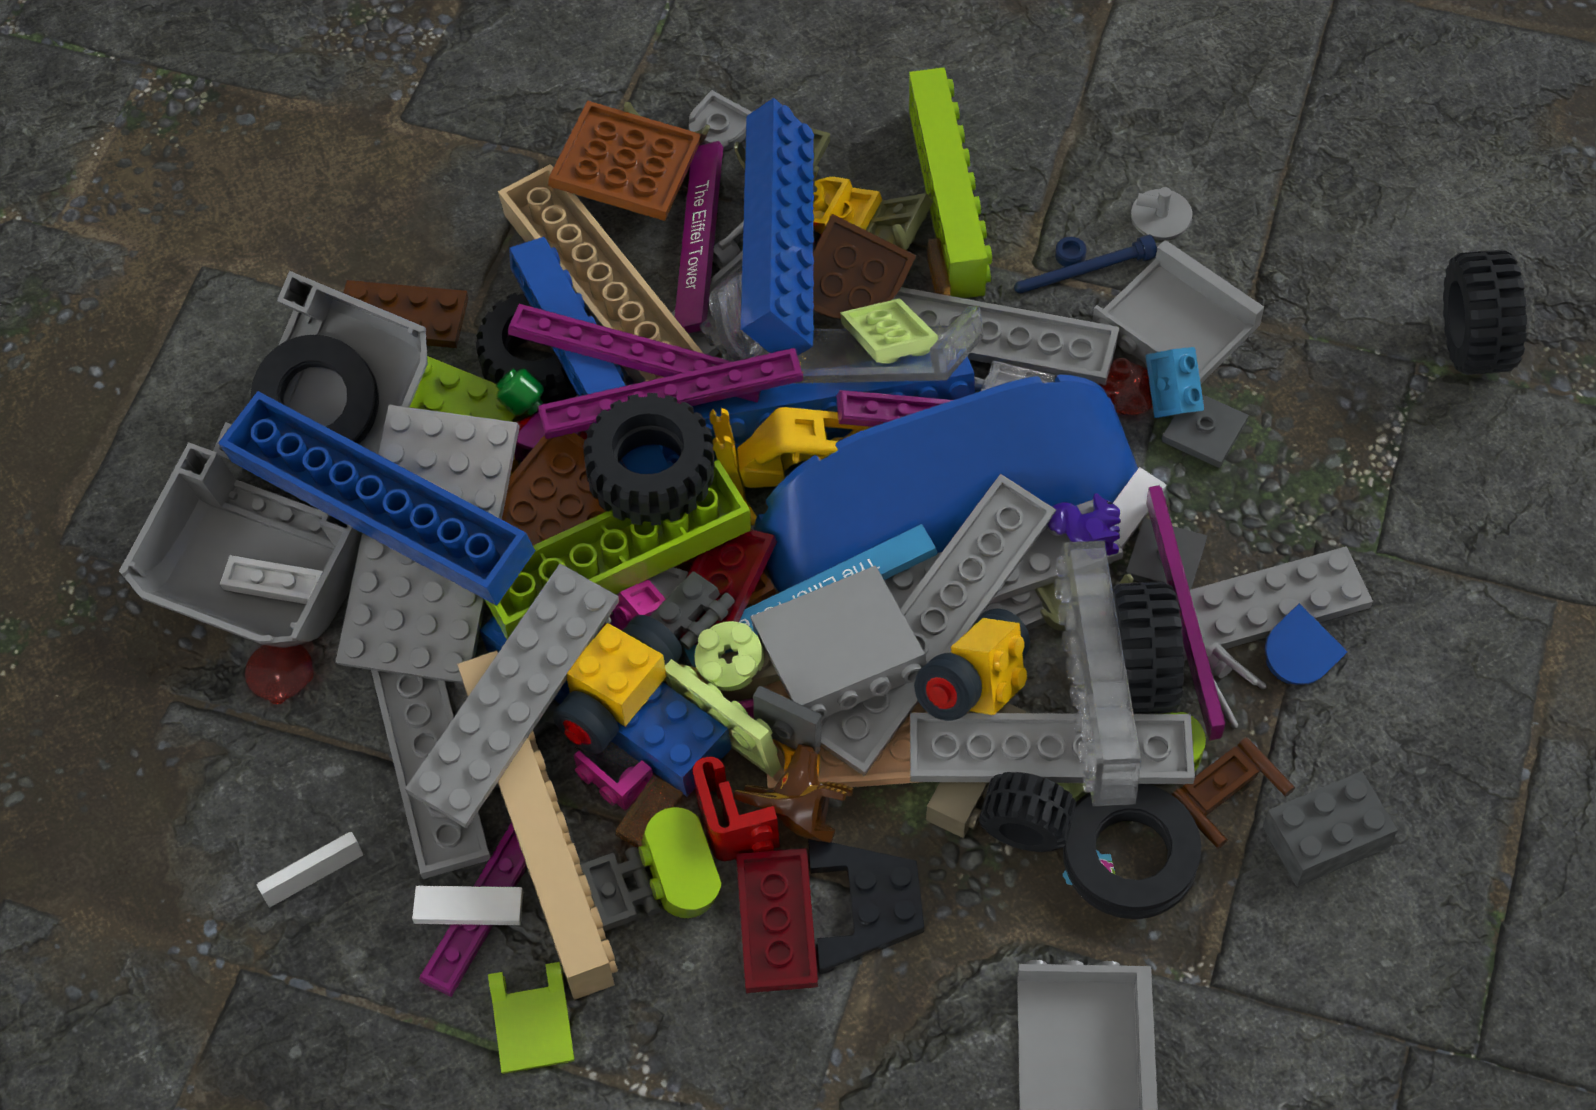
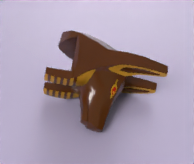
(799, 797)

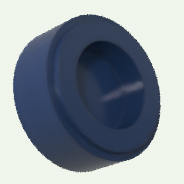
(1070, 251)

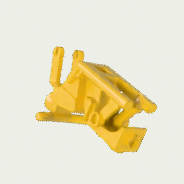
(778, 443)

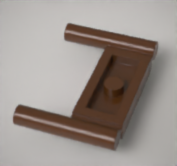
(1225, 779)

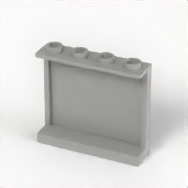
(1181, 306)
(840, 643)

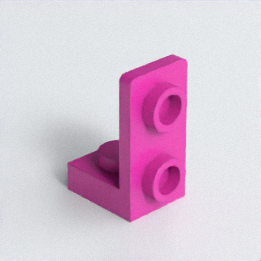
(634, 601)
(625, 791)

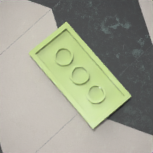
(889, 330)
(747, 736)

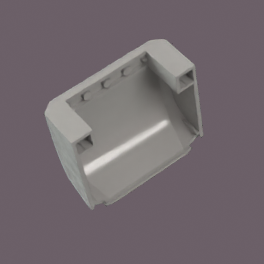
(386, 342)
(212, 515)

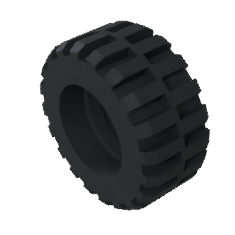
(1484, 312)
(496, 351)
(649, 422)
(1151, 645)

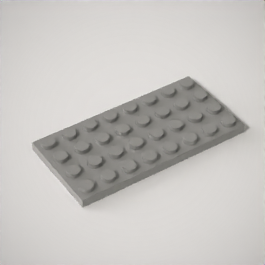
(397, 609)

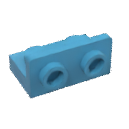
(1174, 382)

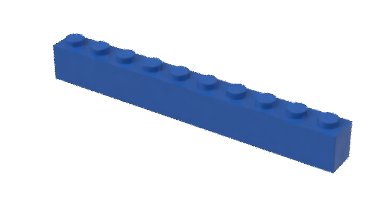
(550, 289)

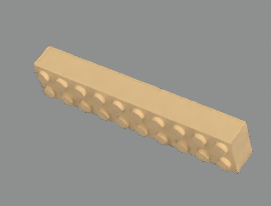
(598, 268)
(552, 861)

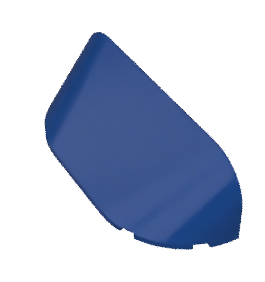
(939, 464)

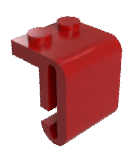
(743, 833)

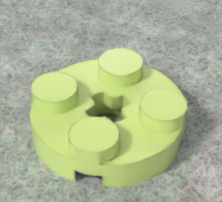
(744, 666)

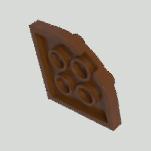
(855, 268)

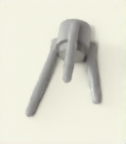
(727, 248)
(1221, 665)

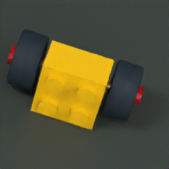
(979, 671)
(614, 680)

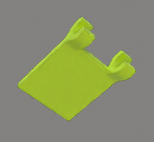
(532, 1023)

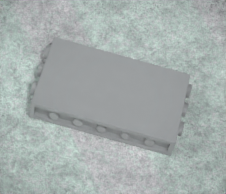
(1086, 1037)

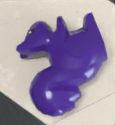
(1089, 526)

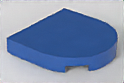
(1301, 648)

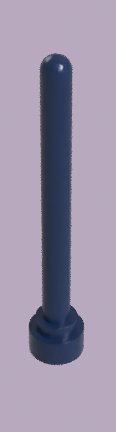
(1143, 248)

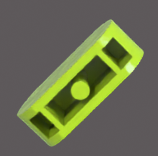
(680, 863)

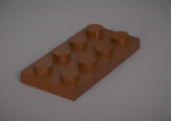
(434, 308)

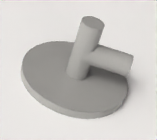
(1161, 214)

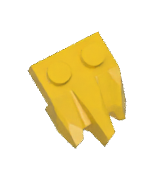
(839, 198)

